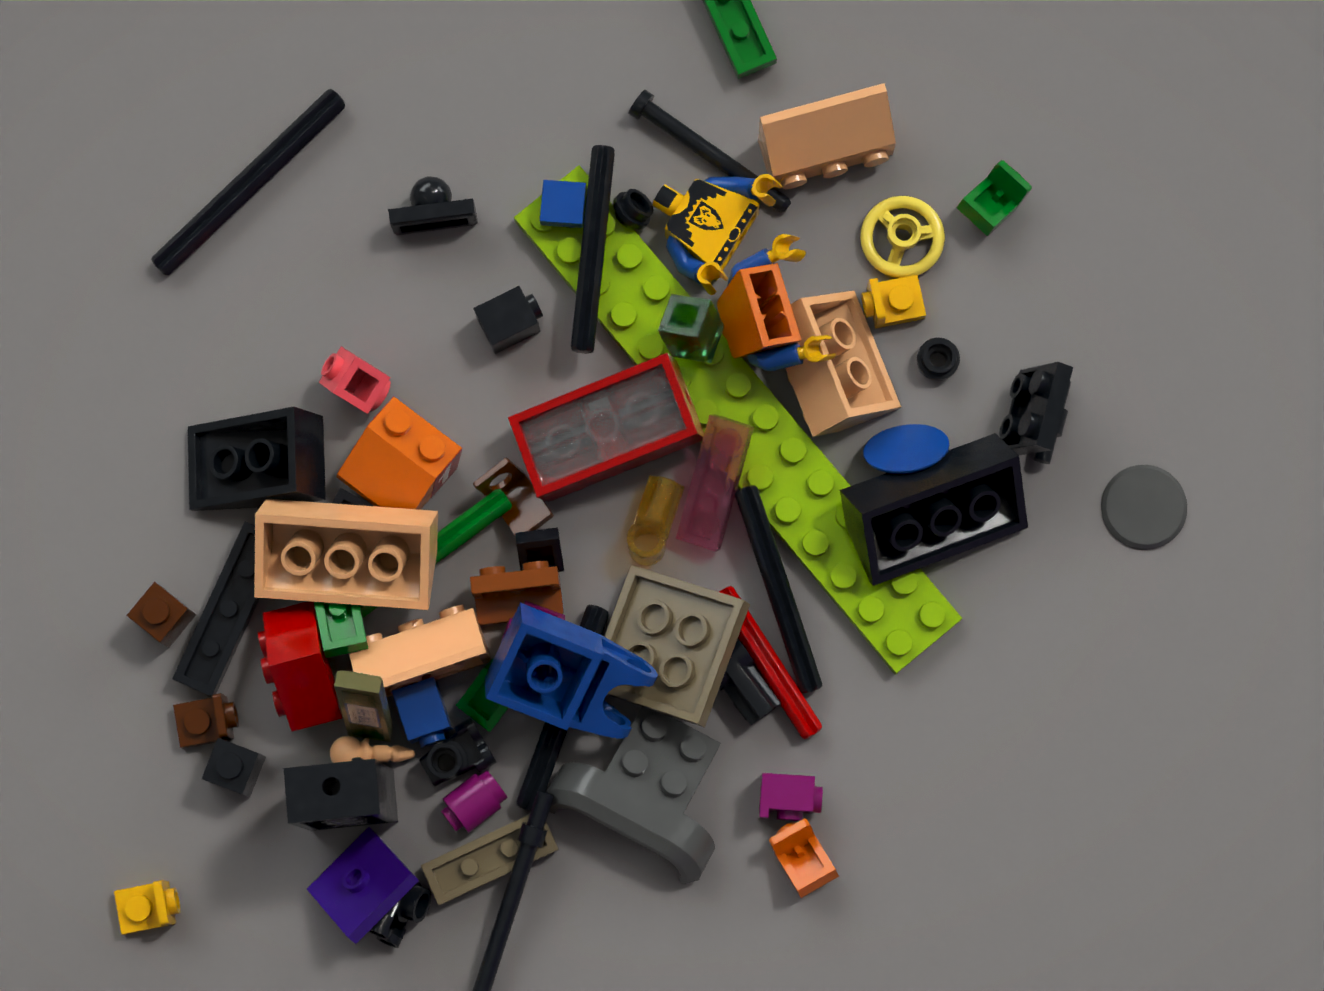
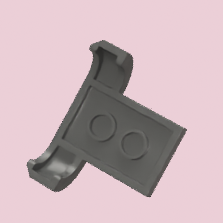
(647, 790)

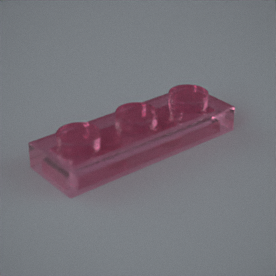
(714, 482)

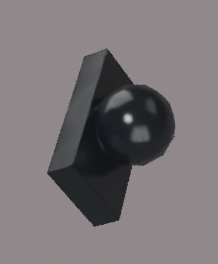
(432, 209)

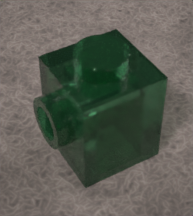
(691, 328)

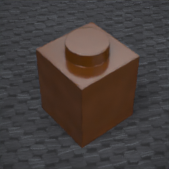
(161, 614)

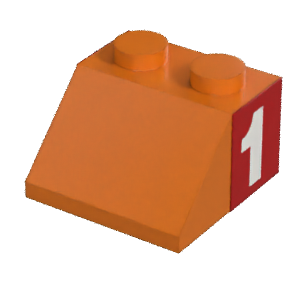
(399, 459)

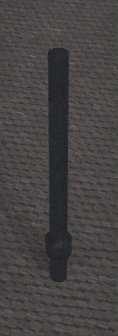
(531, 837)

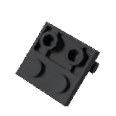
(1037, 410)

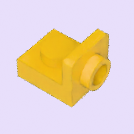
(893, 301)
(147, 906)

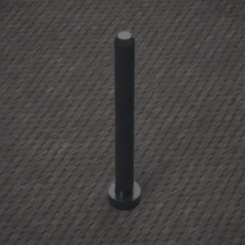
(645, 107)

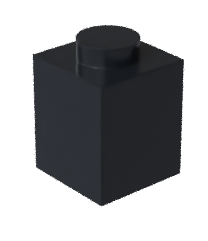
(509, 318)
(233, 767)

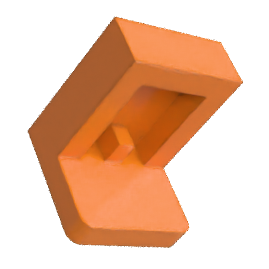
(802, 857)

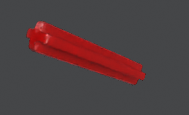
(776, 675)

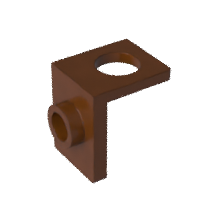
(527, 510)

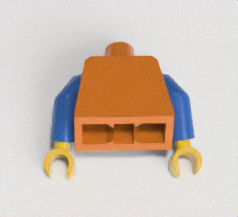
(759, 313)

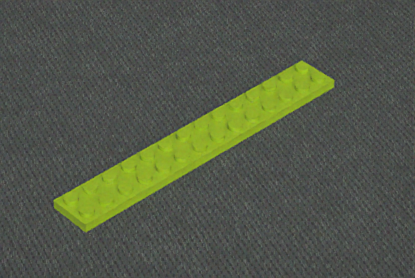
(788, 468)

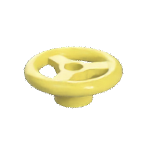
(907, 222)

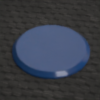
(906, 449)

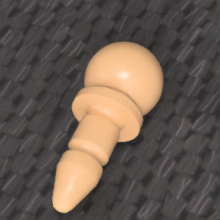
(349, 747)

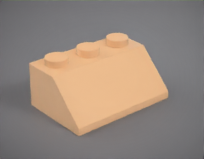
(827, 136)
(855, 381)
(424, 650)

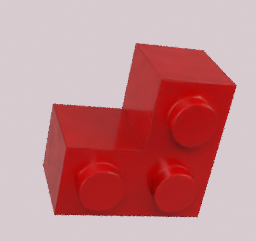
(298, 667)

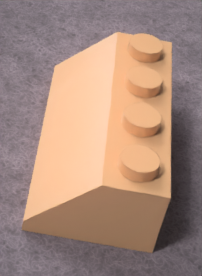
(345, 554)

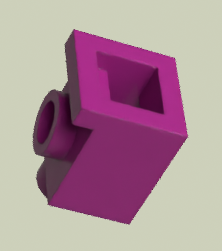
(789, 796)

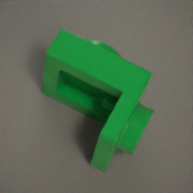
(995, 198)

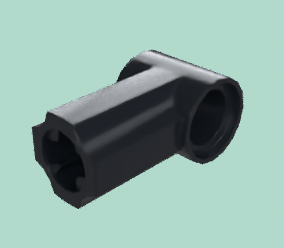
(747, 687)

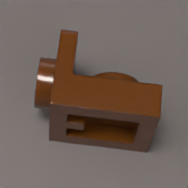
(205, 720)

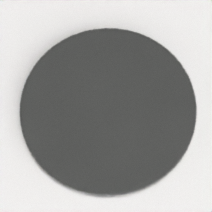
(1144, 507)

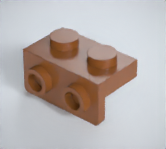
(500, 592)

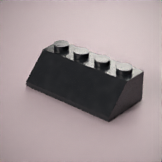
(936, 512)

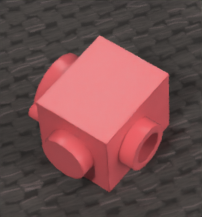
(355, 380)

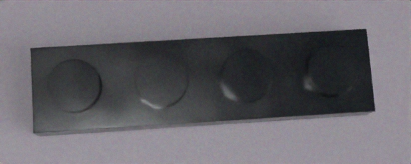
(222, 619)

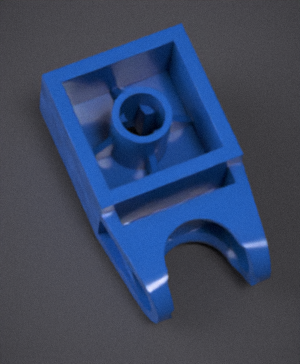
(574, 675)

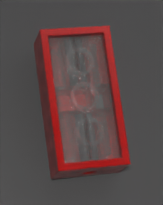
(606, 428)

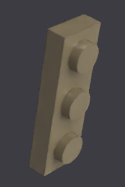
(479, 862)

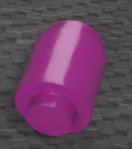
(473, 802)

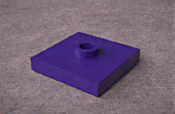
(362, 885)

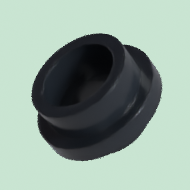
(633, 209)
(941, 346)

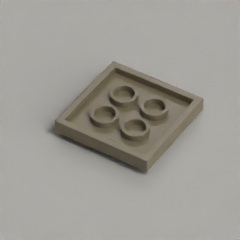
(682, 634)

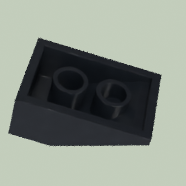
(256, 459)

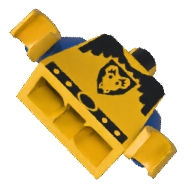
(711, 222)

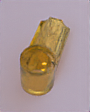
(655, 517)

